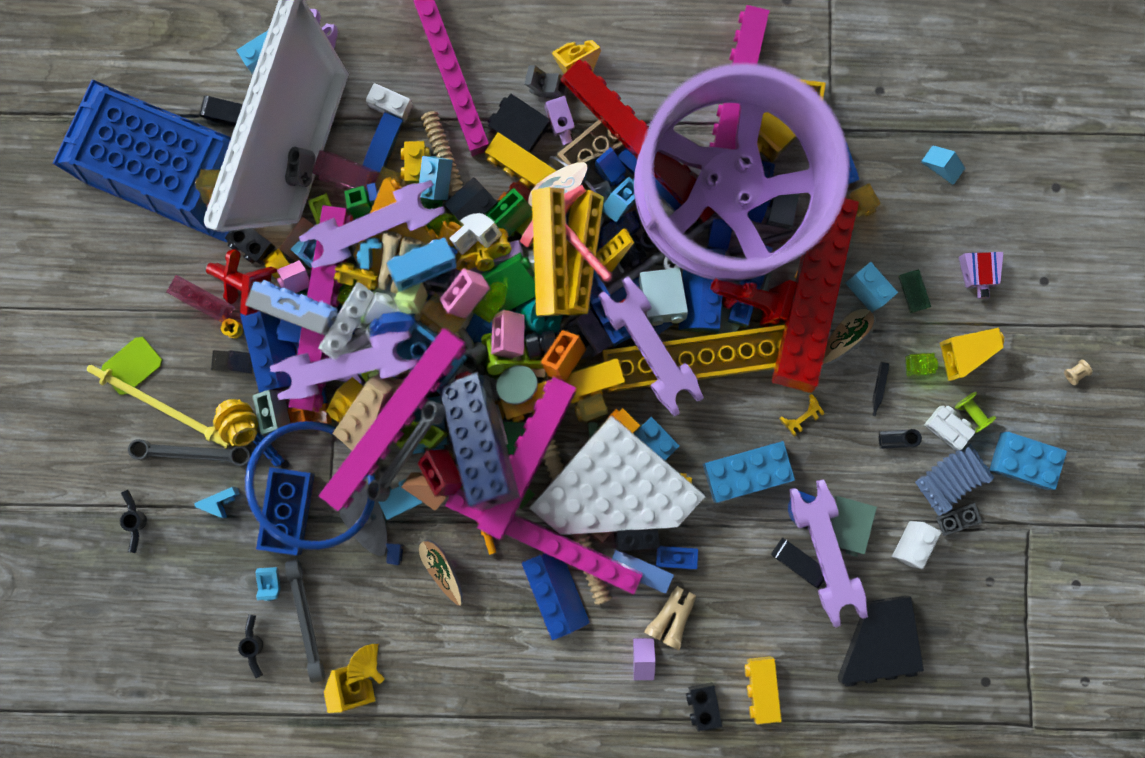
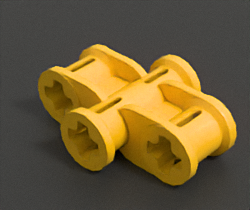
(479, 254)

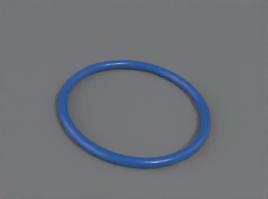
(269, 527)

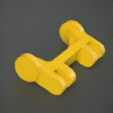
(795, 423)

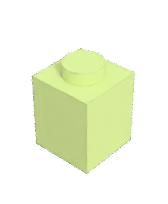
(411, 299)

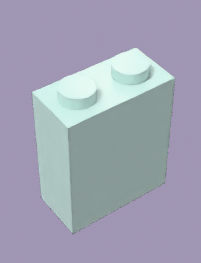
(665, 295)

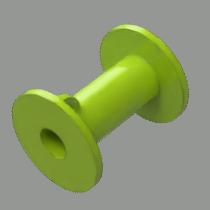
(975, 412)

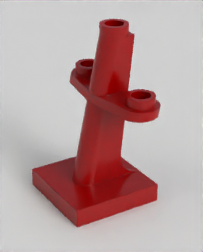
(235, 280)
(774, 303)

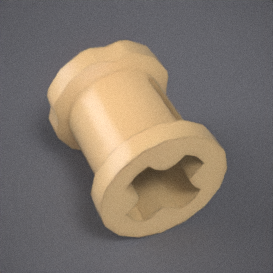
(1078, 372)

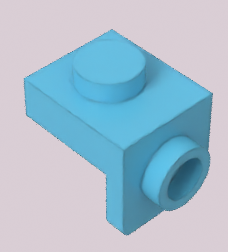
(364, 256)
(267, 583)

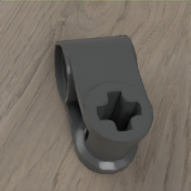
(301, 165)

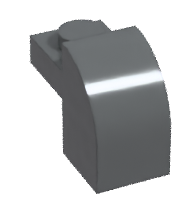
(545, 84)

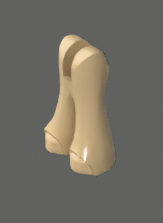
(390, 245)
(675, 633)

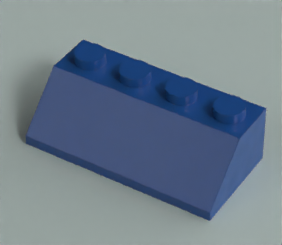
(701, 302)
(267, 350)
(555, 595)

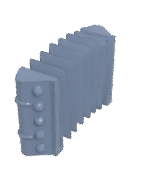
(953, 478)

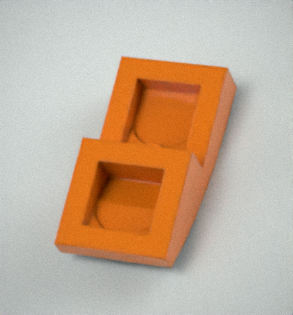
(300, 415)

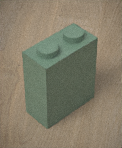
(853, 525)

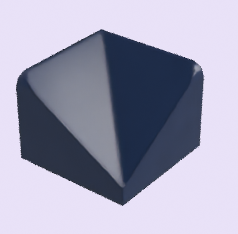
(394, 553)

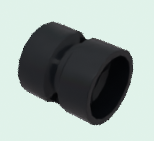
(539, 345)

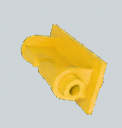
(348, 273)

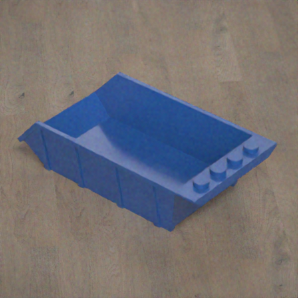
(142, 154)

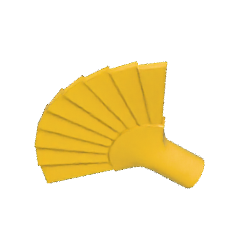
(364, 665)

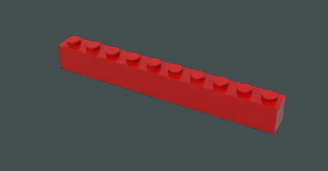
(629, 130)

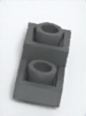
(958, 519)

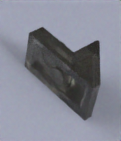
(231, 362)

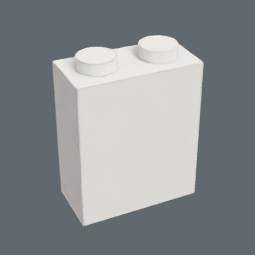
(916, 544)

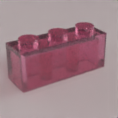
(343, 171)
(200, 299)

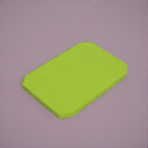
(133, 363)

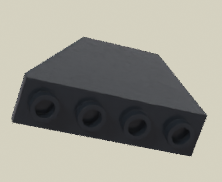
(883, 644)

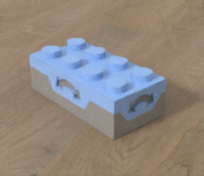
(292, 307)

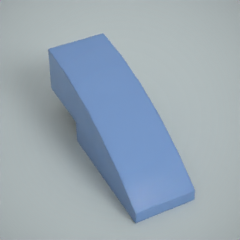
(652, 575)

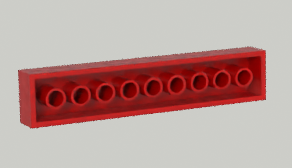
(814, 304)

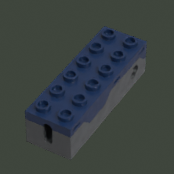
(478, 441)

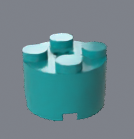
(535, 323)

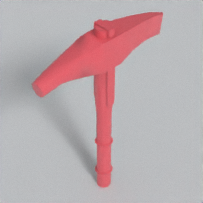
(570, 197)

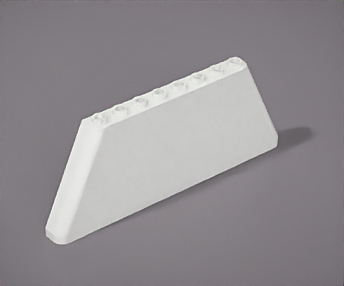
(285, 107)

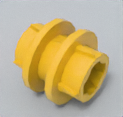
(235, 422)

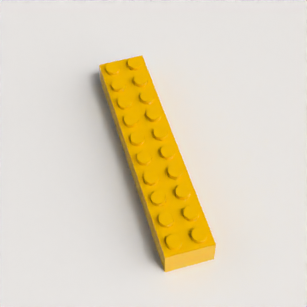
(705, 355)

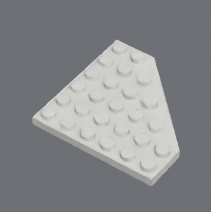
(616, 487)

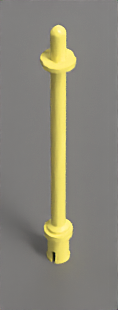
(210, 432)

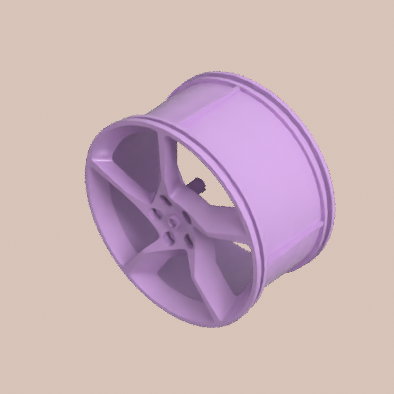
(734, 178)

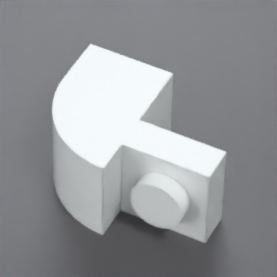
(475, 228)

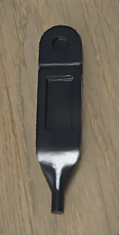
(880, 386)

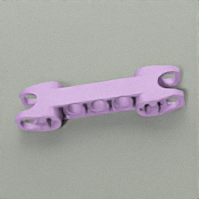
(406, 209)
(380, 356)
(670, 377)
(839, 587)

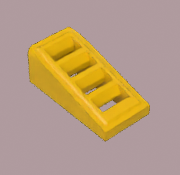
(609, 254)

